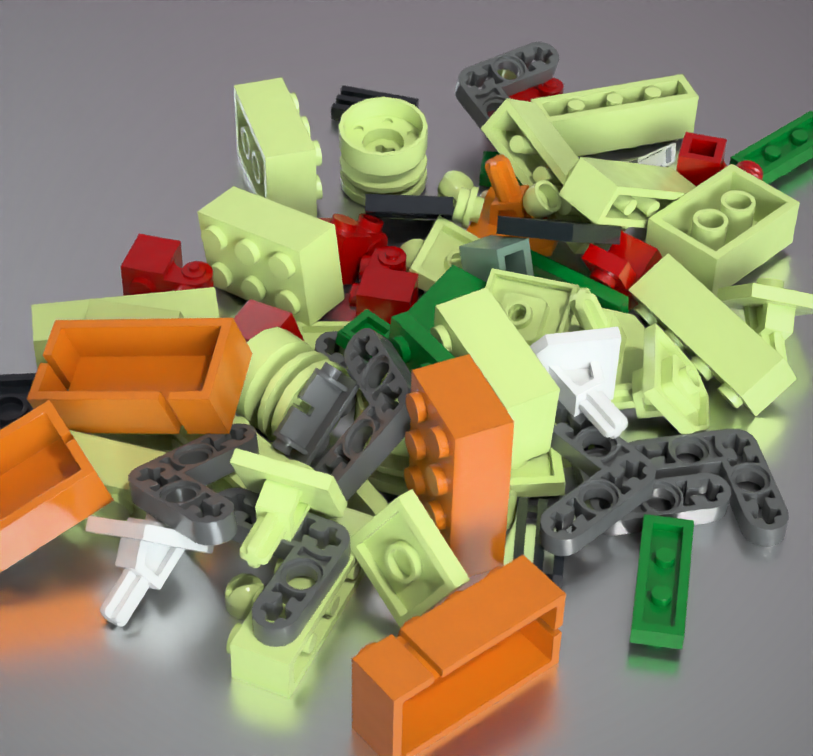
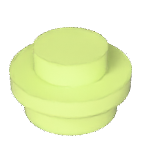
(468, 207)

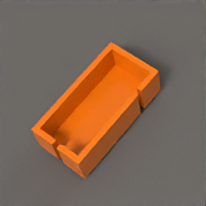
(144, 375)
(461, 459)
(43, 483)
(457, 659)

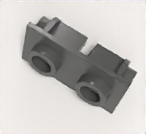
(307, 434)

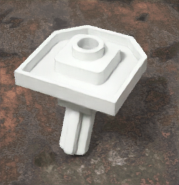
(585, 372)
(144, 556)

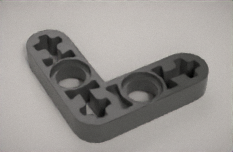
(498, 89)
(383, 417)
(718, 456)
(176, 482)
(605, 482)
(671, 489)
(301, 557)

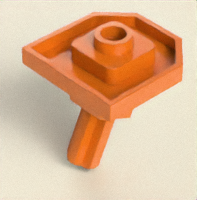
(505, 199)

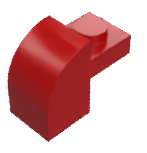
(621, 264)

